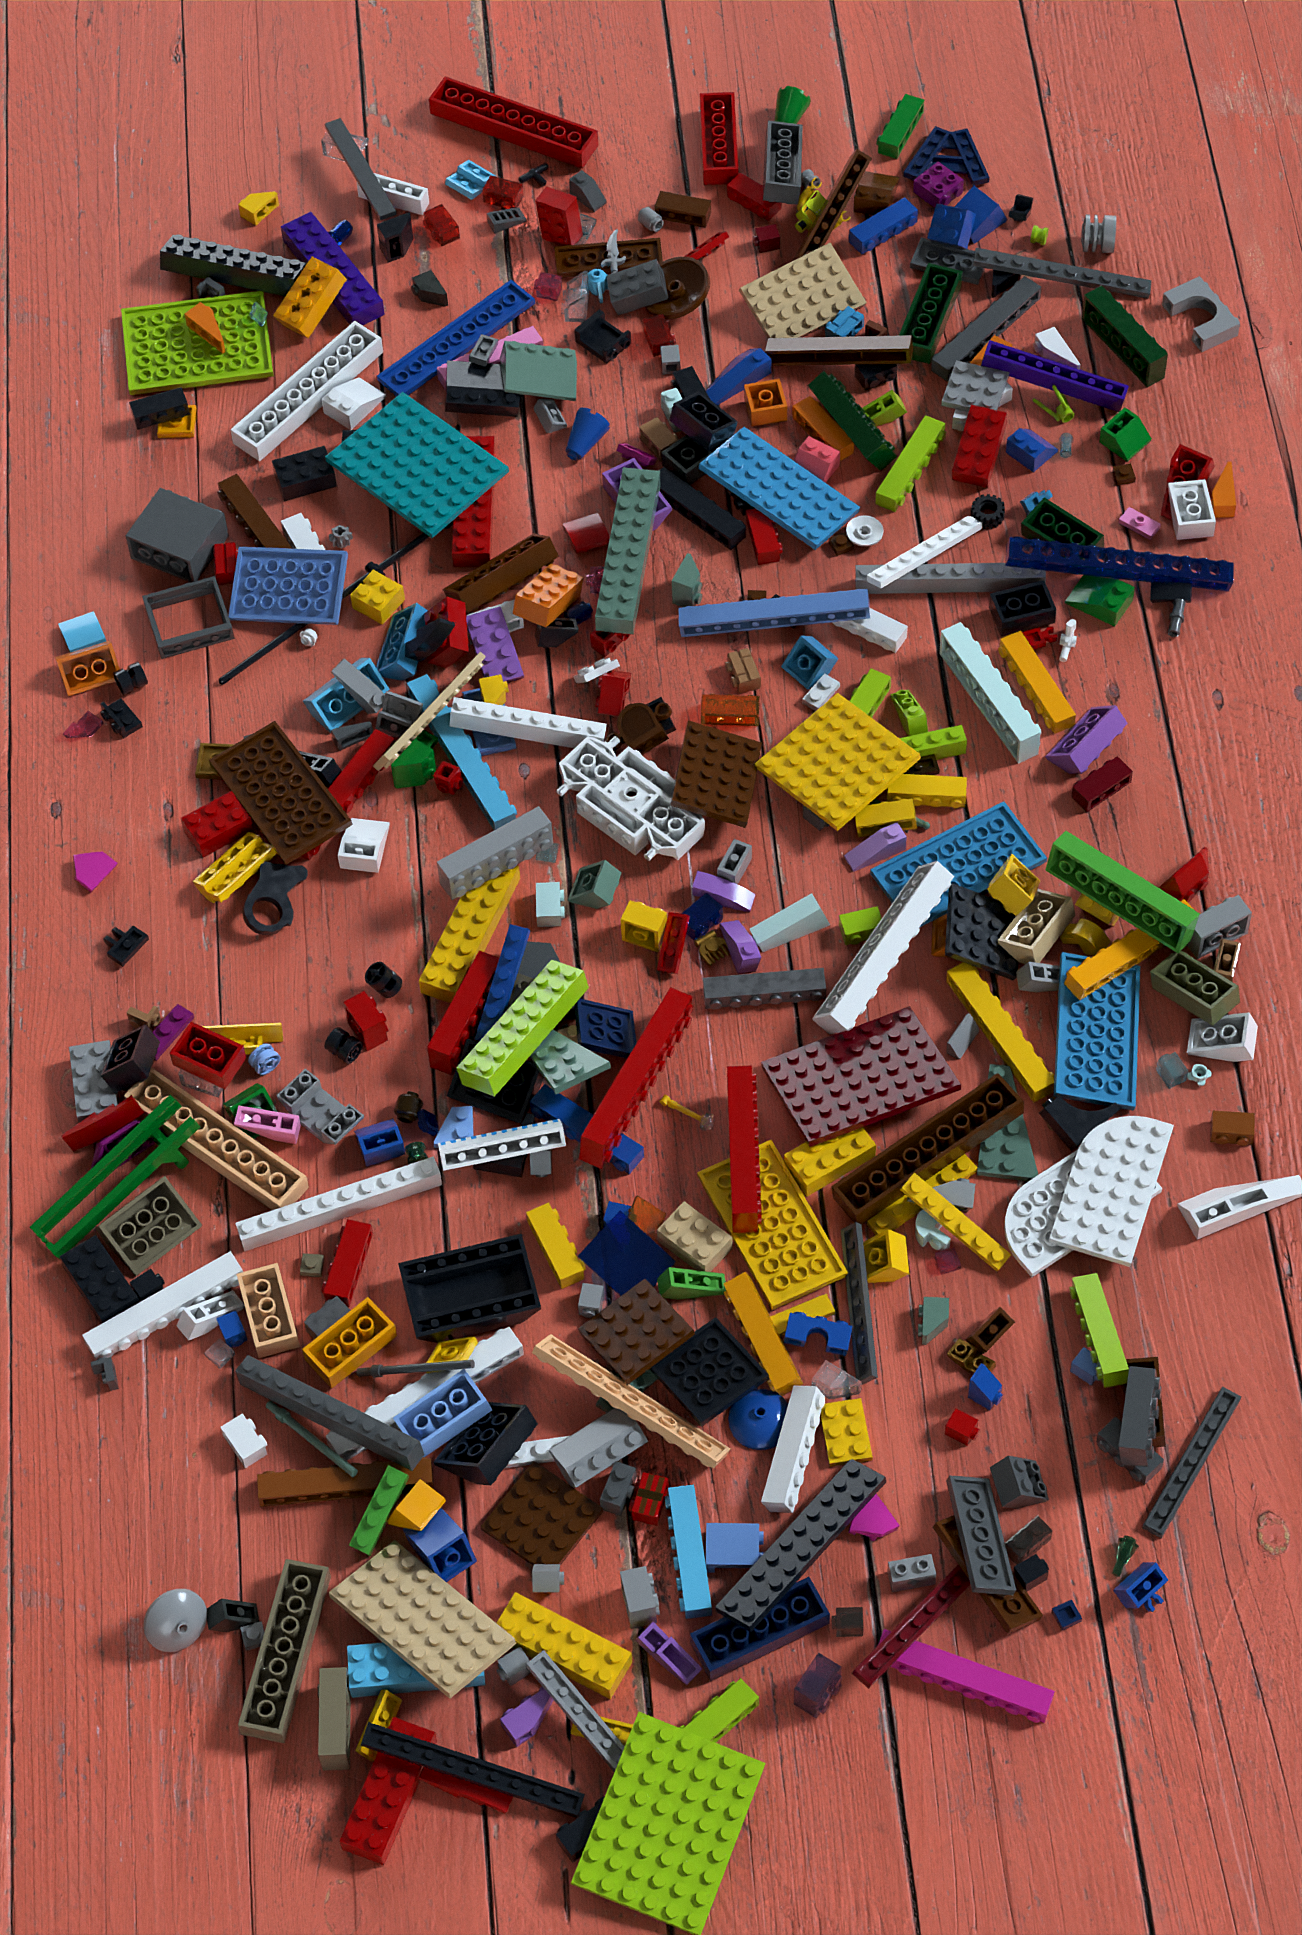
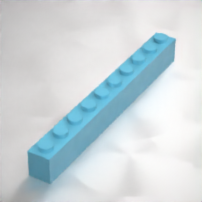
(463, 755)

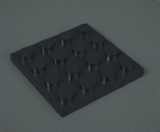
(974, 931)
(709, 1372)

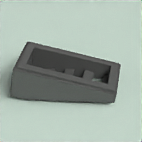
(496, 221)
(352, 734)

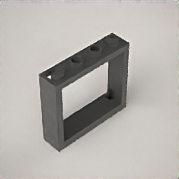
(195, 639)

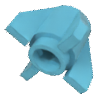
(597, 283)

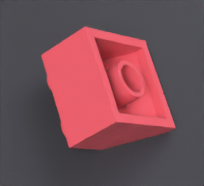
(818, 458)

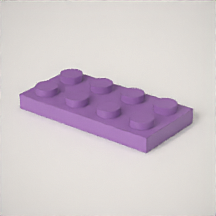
(493, 639)

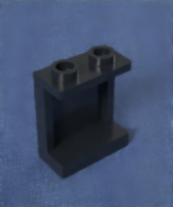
(602, 337)

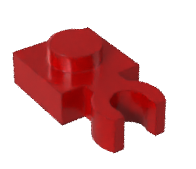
(1038, 639)

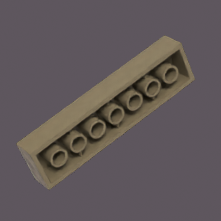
(284, 1651)

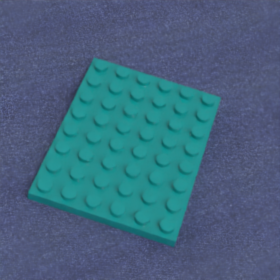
(417, 464)

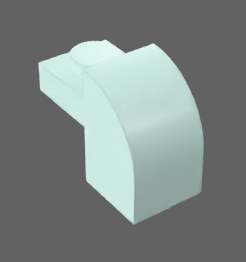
(928, 1231)

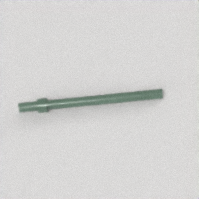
(285, 1417)

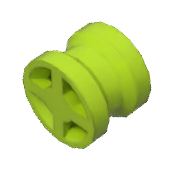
(1039, 235)

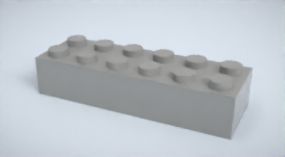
(495, 853)

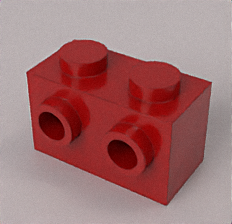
(606, 642)

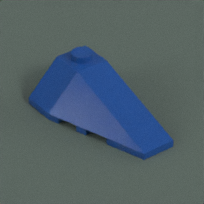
(743, 370)

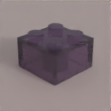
(818, 1685)

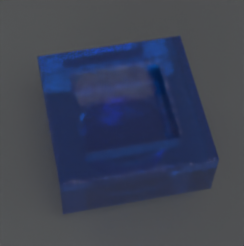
(427, 1122)

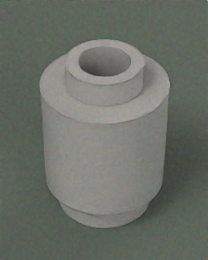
(650, 219)

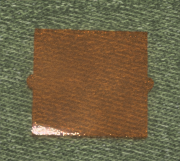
(646, 1216)

